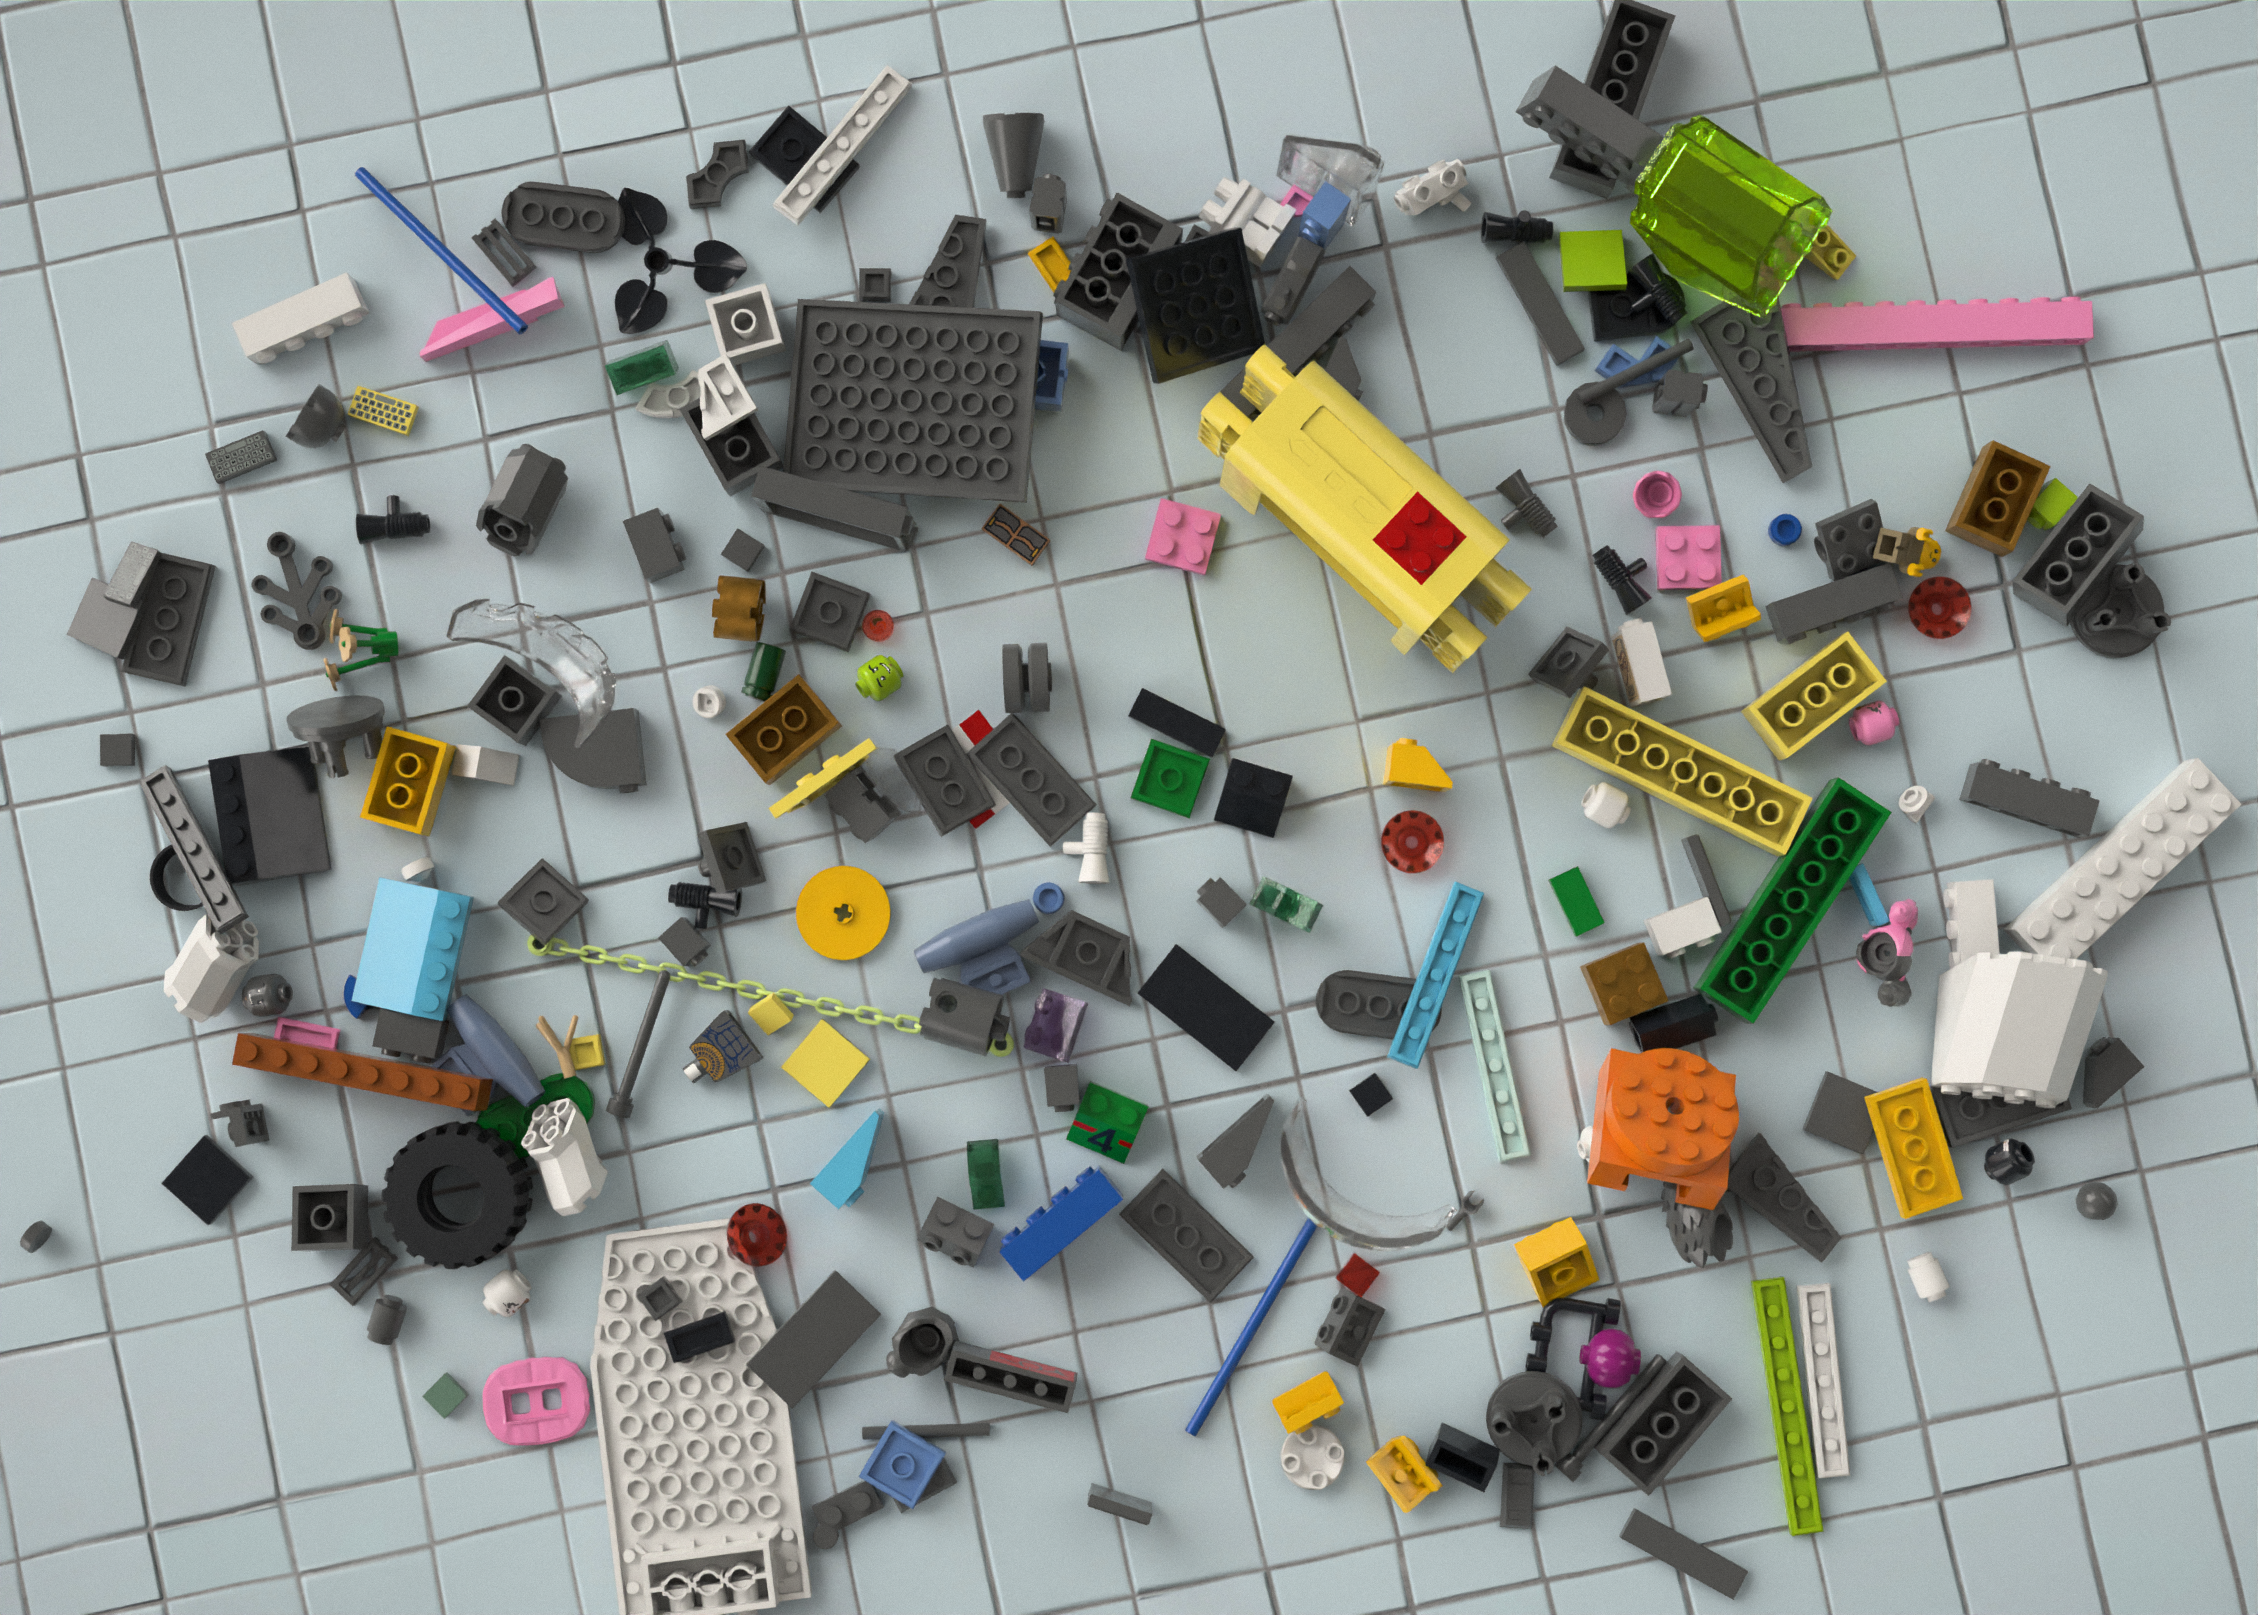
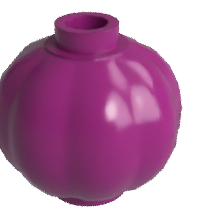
(1610, 1358)

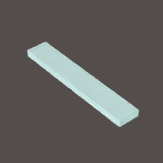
(1494, 1065)

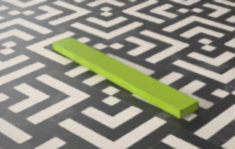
(1787, 1406)

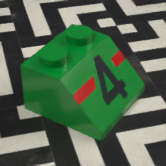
(1107, 1122)

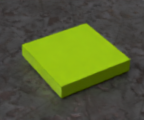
(1592, 260)

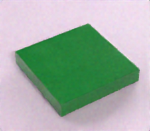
(1170, 778)

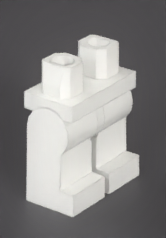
(1248, 207)

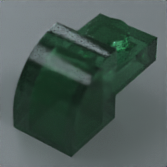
(1286, 904)
(985, 1174)

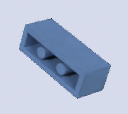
(1324, 215)

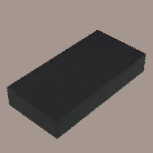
(699, 1337)

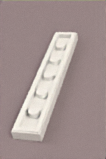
(842, 145)
(1823, 1380)

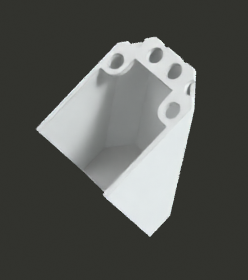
(2014, 1026)

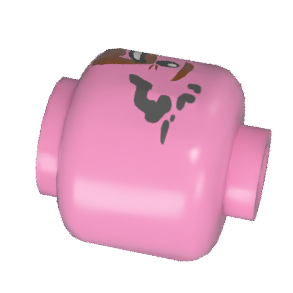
(1873, 723)

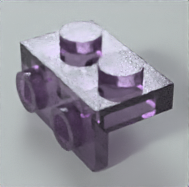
(1055, 1025)

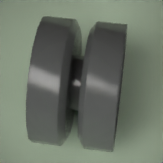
(1028, 677)

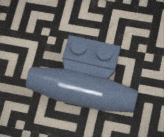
(983, 948)
(489, 1054)

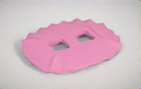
(533, 1377)

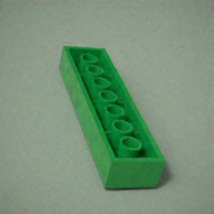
(1792, 900)

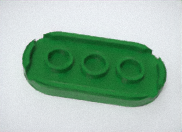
(514, 1119)

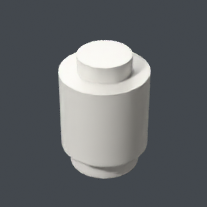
(1928, 1276)

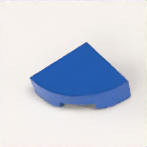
(354, 1008)

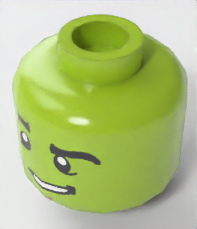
(879, 678)

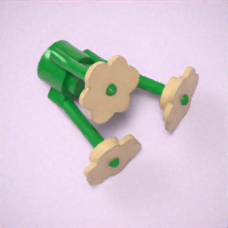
(382, 643)

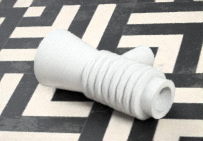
(1094, 848)

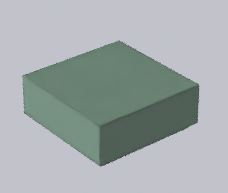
(445, 1395)

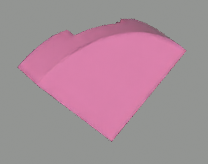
(1297, 199)

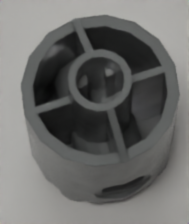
(963, 1017)

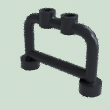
(1541, 1333)

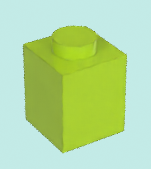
(2051, 504)

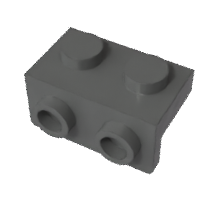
(955, 1232)

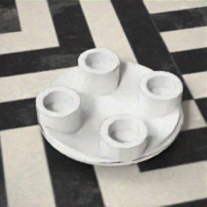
(1312, 1458)

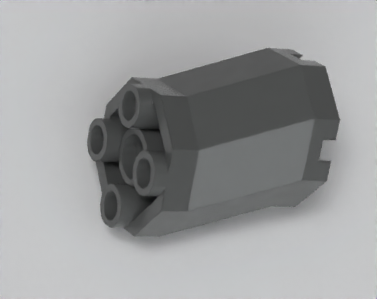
(522, 500)

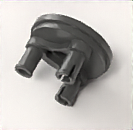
(2121, 614)
(332, 722)
(1534, 1419)

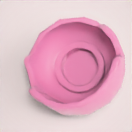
(1657, 494)

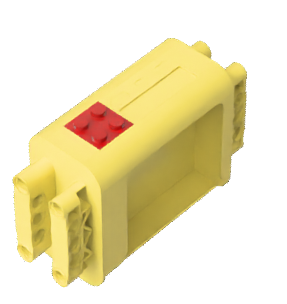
(1362, 505)

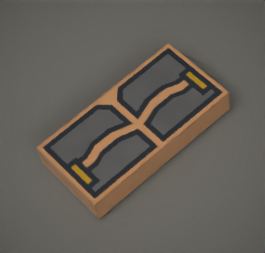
(1015, 534)

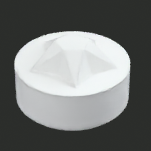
(709, 701)
(418, 870)

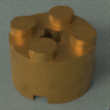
(739, 608)

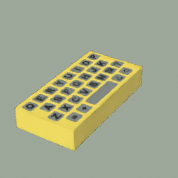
(383, 410)

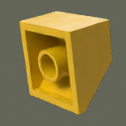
(1414, 768)
(1557, 1261)

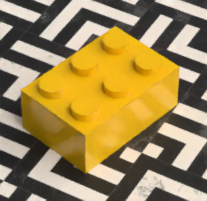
(408, 781)

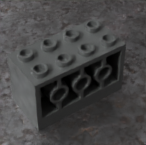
(1115, 313)

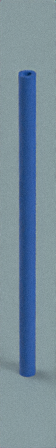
(441, 250)
(1251, 1327)

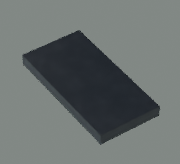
(1206, 1007)

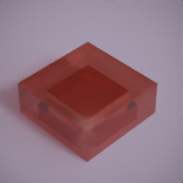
(1357, 1275)

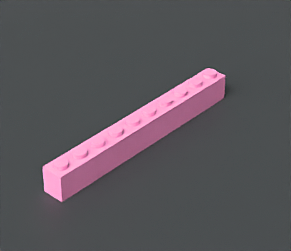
(1938, 325)

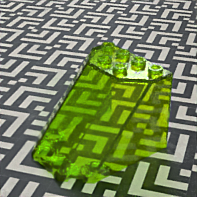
(1725, 216)

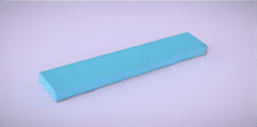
(1435, 975)

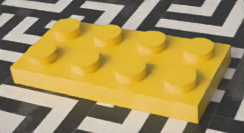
(1913, 1147)

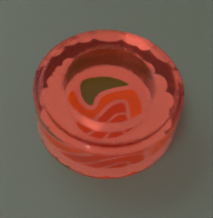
(878, 625)

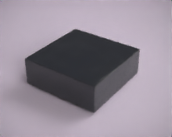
(1371, 1094)

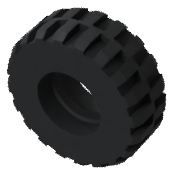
(425, 1227)

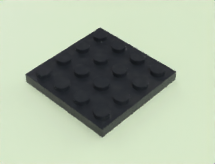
(1196, 304)

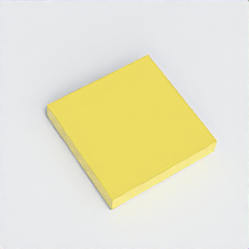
(825, 1063)

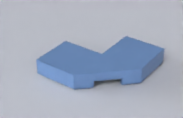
(1618, 360)

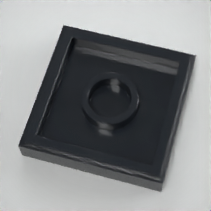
(207, 1180)

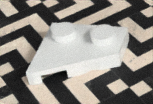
(722, 397)

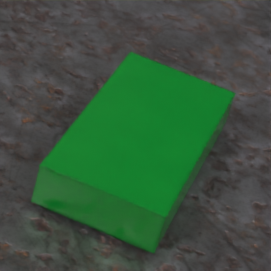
(1576, 901)

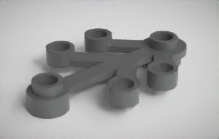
(298, 595)

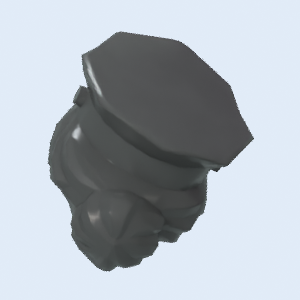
(922, 1343)

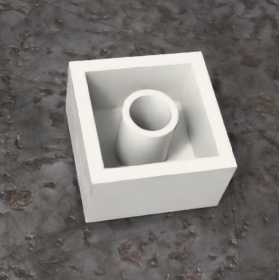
(746, 324)

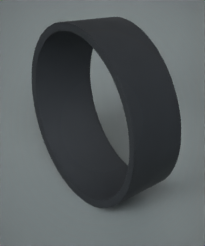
(157, 882)

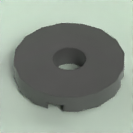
(1590, 431)

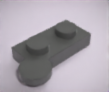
(844, 1510)

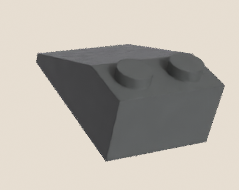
(1234, 1148)

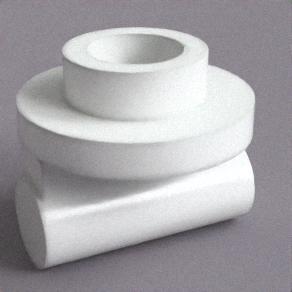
(1915, 802)

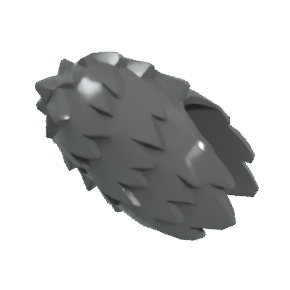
(1697, 1230)

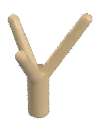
(562, 1052)

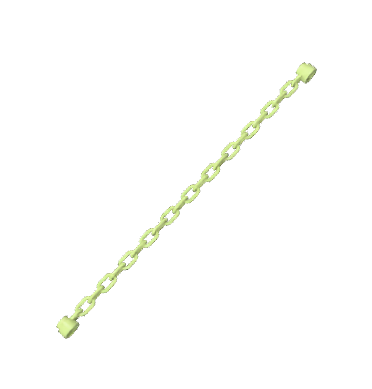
(548, 949)

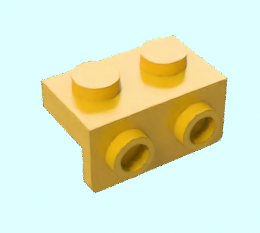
(1722, 608)
(1308, 1402)
(1404, 1472)

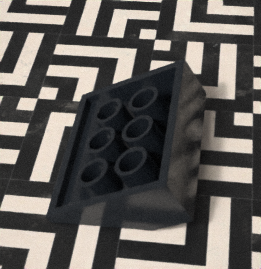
(269, 815)

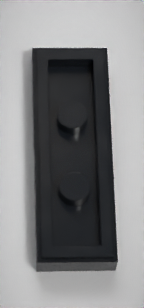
(1177, 722)

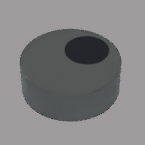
(35, 1236)

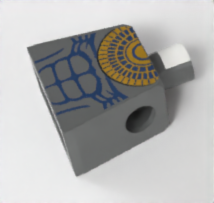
(721, 1050)

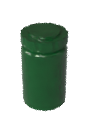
(763, 671)

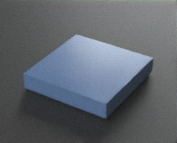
(902, 1464)

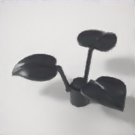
(640, 305)

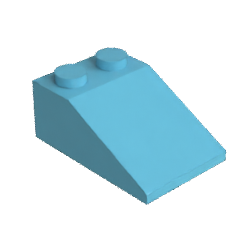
(847, 1171)

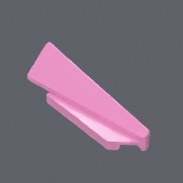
(484, 322)

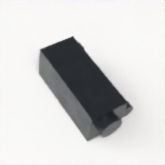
(1674, 1024)

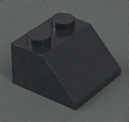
(1253, 797)

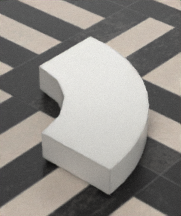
(666, 400)

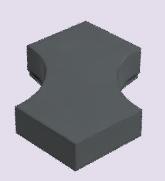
(709, 183)

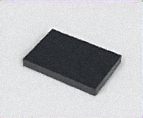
(788, 148)

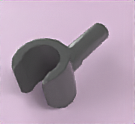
(1466, 1208)

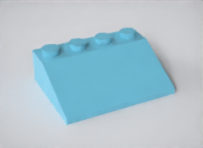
(412, 949)

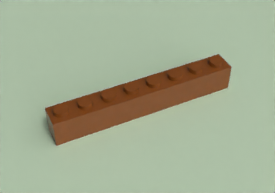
(362, 1071)

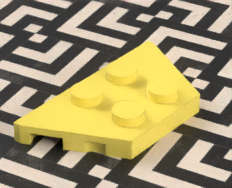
(813, 786)

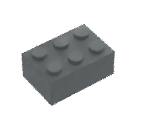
(735, 451)

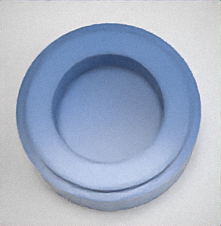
(1048, 898)

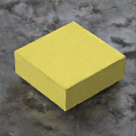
(770, 1013)
(587, 1052)

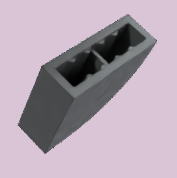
(608, 758)

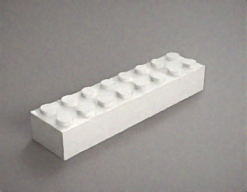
(2124, 863)

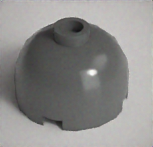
(318, 420)

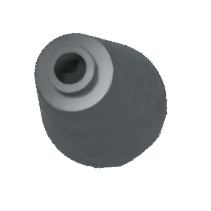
(1014, 149)

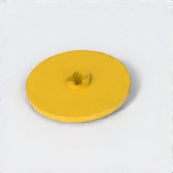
(832, 890)

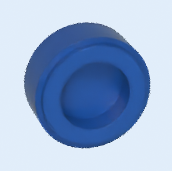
(1785, 530)

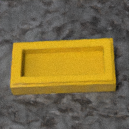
(1051, 262)

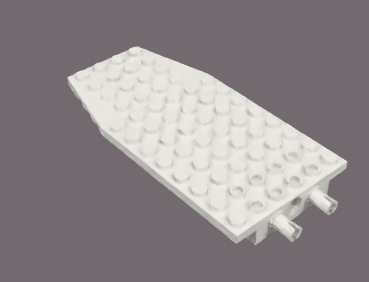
(693, 1447)

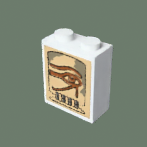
(1641, 663)

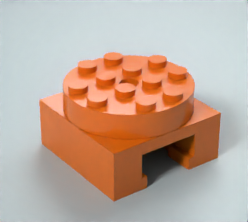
(1644, 1139)

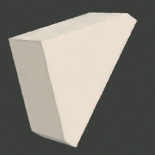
(485, 764)

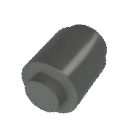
(386, 1320)

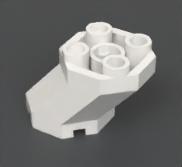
(211, 968)
(564, 1156)

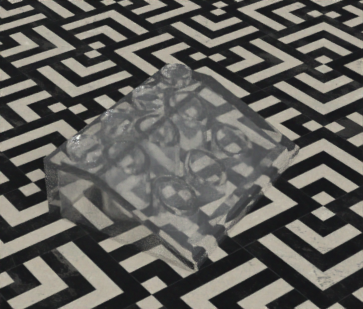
(1342, 164)

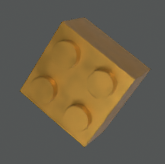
(1624, 983)

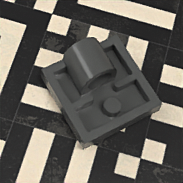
(1849, 539)

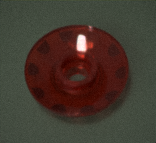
(1954, 606)
(1426, 832)
(769, 1233)

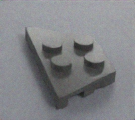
(1085, 954)

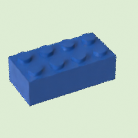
(1060, 1223)

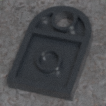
(1616, 318)

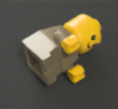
(1910, 550)

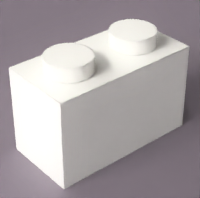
(1682, 927)

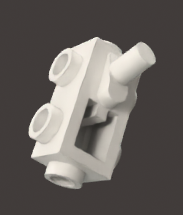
(1438, 185)

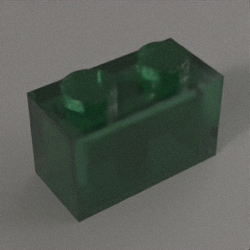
(642, 367)

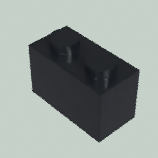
(1463, 1457)

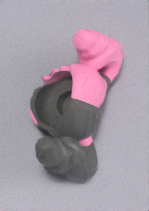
(1891, 968)

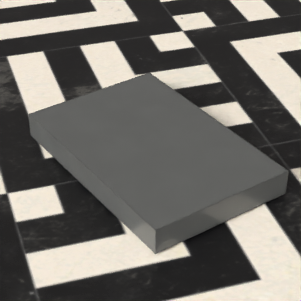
(944, 780)

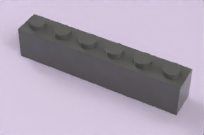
(1312, 331)

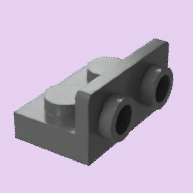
(246, 1122)
(1349, 1326)

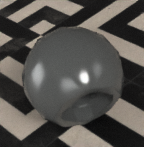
(2096, 1201)

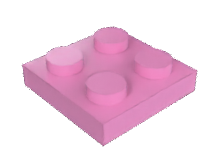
(1182, 536)
(1688, 557)

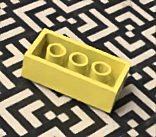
(1813, 696)

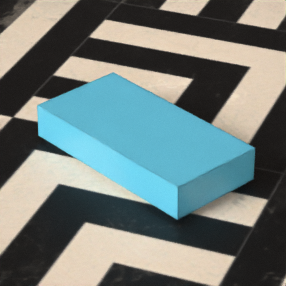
(1868, 896)

